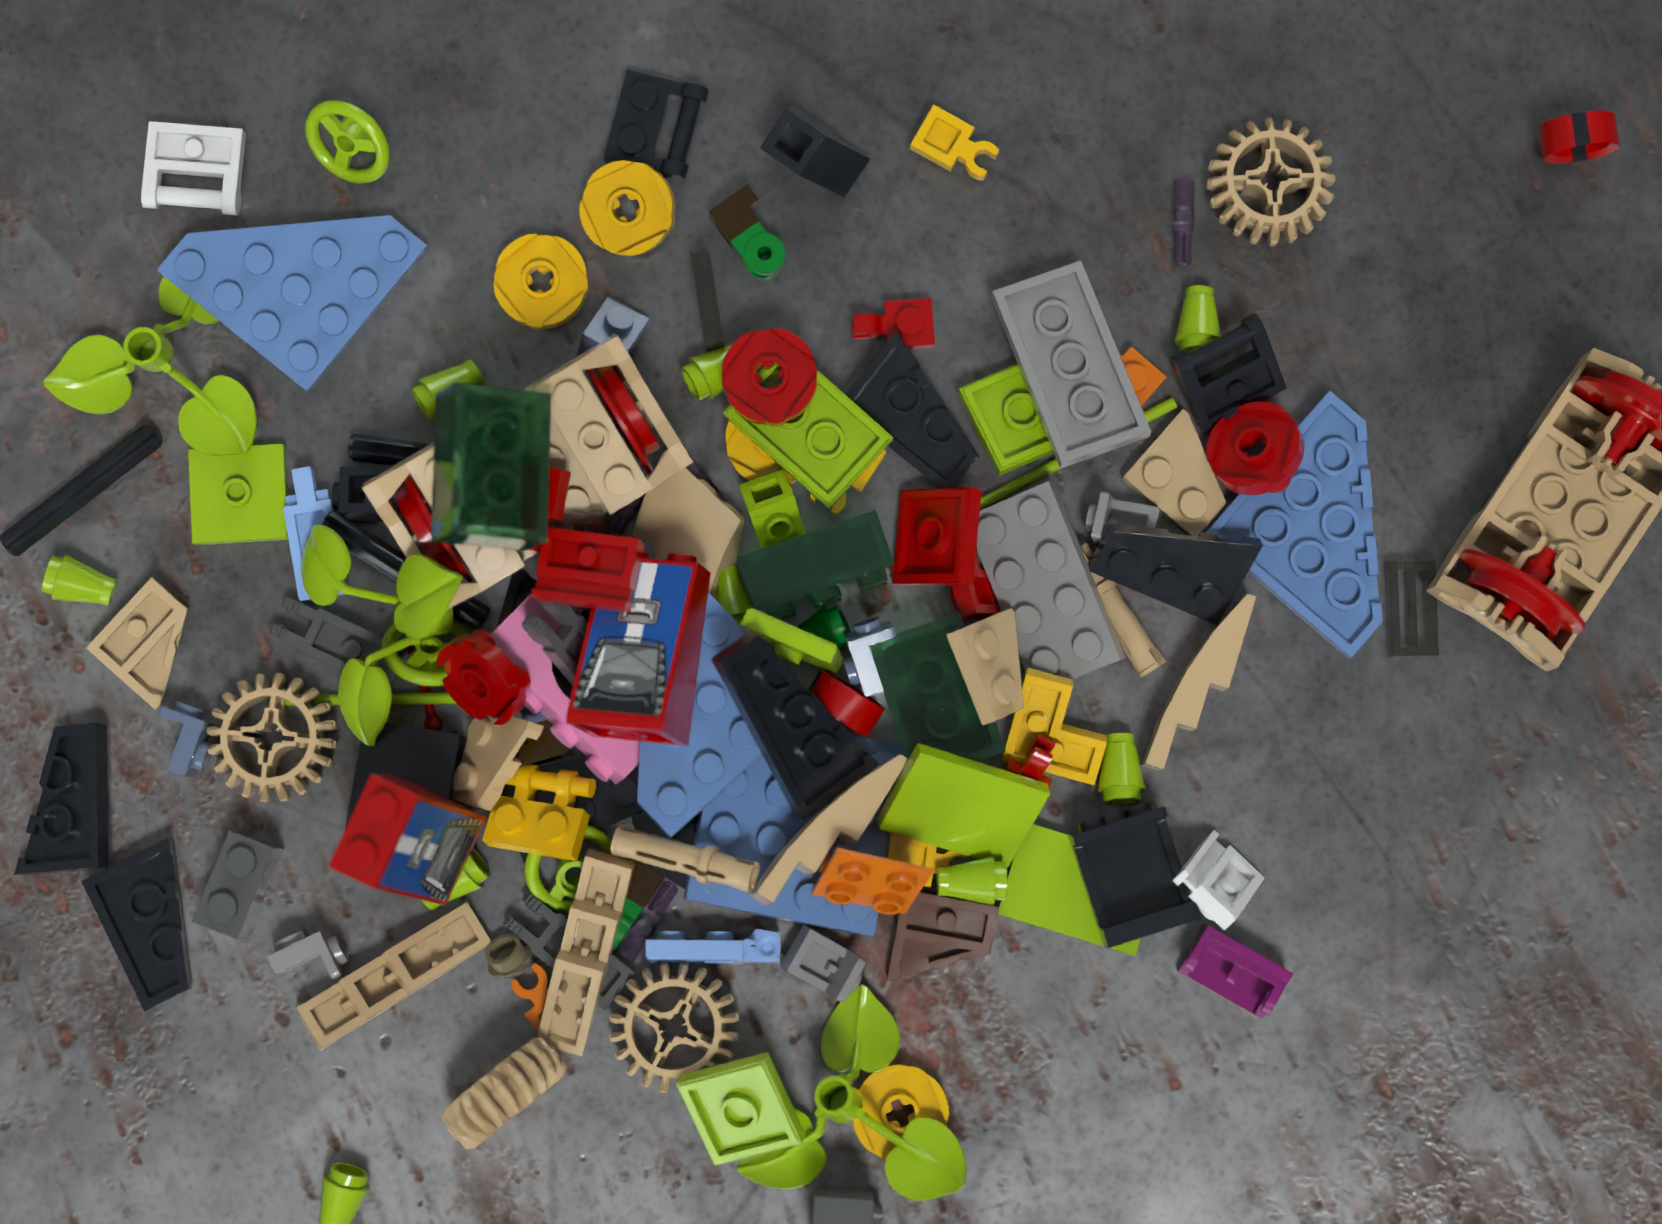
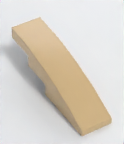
(1209, 668)
(840, 818)
(585, 951)
(393, 976)

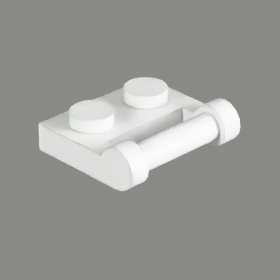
(194, 152)

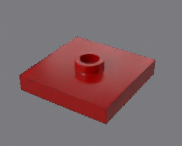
(937, 537)

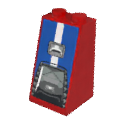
(643, 665)
(407, 840)

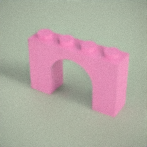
(606, 757)

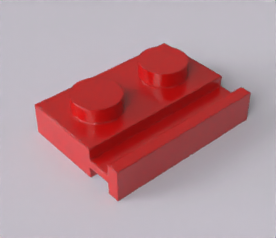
(588, 570)

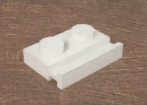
(1219, 880)

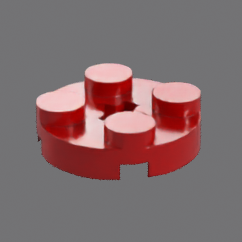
(764, 349)
(1271, 468)
(483, 677)

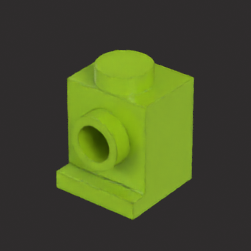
(776, 517)

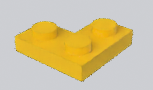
(1045, 702)

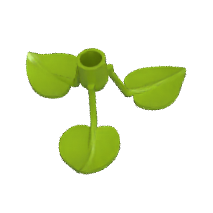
(96, 380)
(422, 611)
(864, 1037)

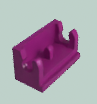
(1234, 971)

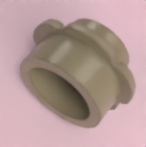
(507, 956)

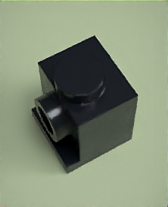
(349, 496)

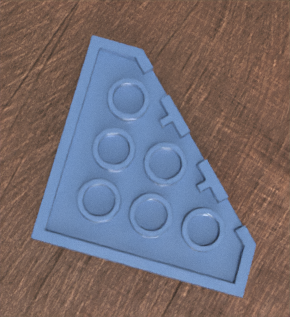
(297, 286)
(1319, 531)
(683, 780)

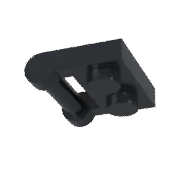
(641, 120)
(1241, 381)

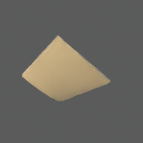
(690, 520)

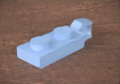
(301, 512)
(717, 948)

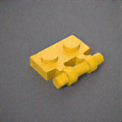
(541, 827)

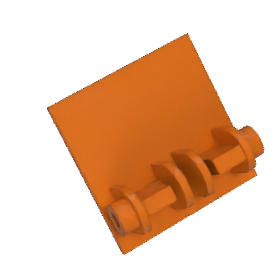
(870, 881)

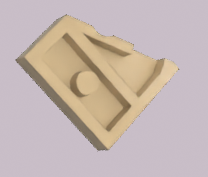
(1178, 477)
(143, 641)
(990, 665)
(490, 759)

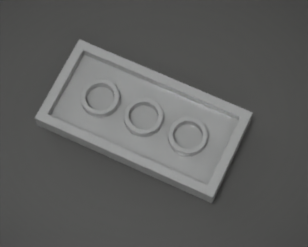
(1070, 364)
(1047, 582)

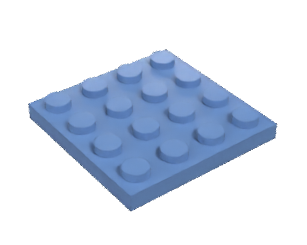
(755, 823)

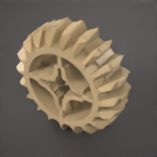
(1291, 179)
(273, 715)
(636, 1007)
(503, 1092)

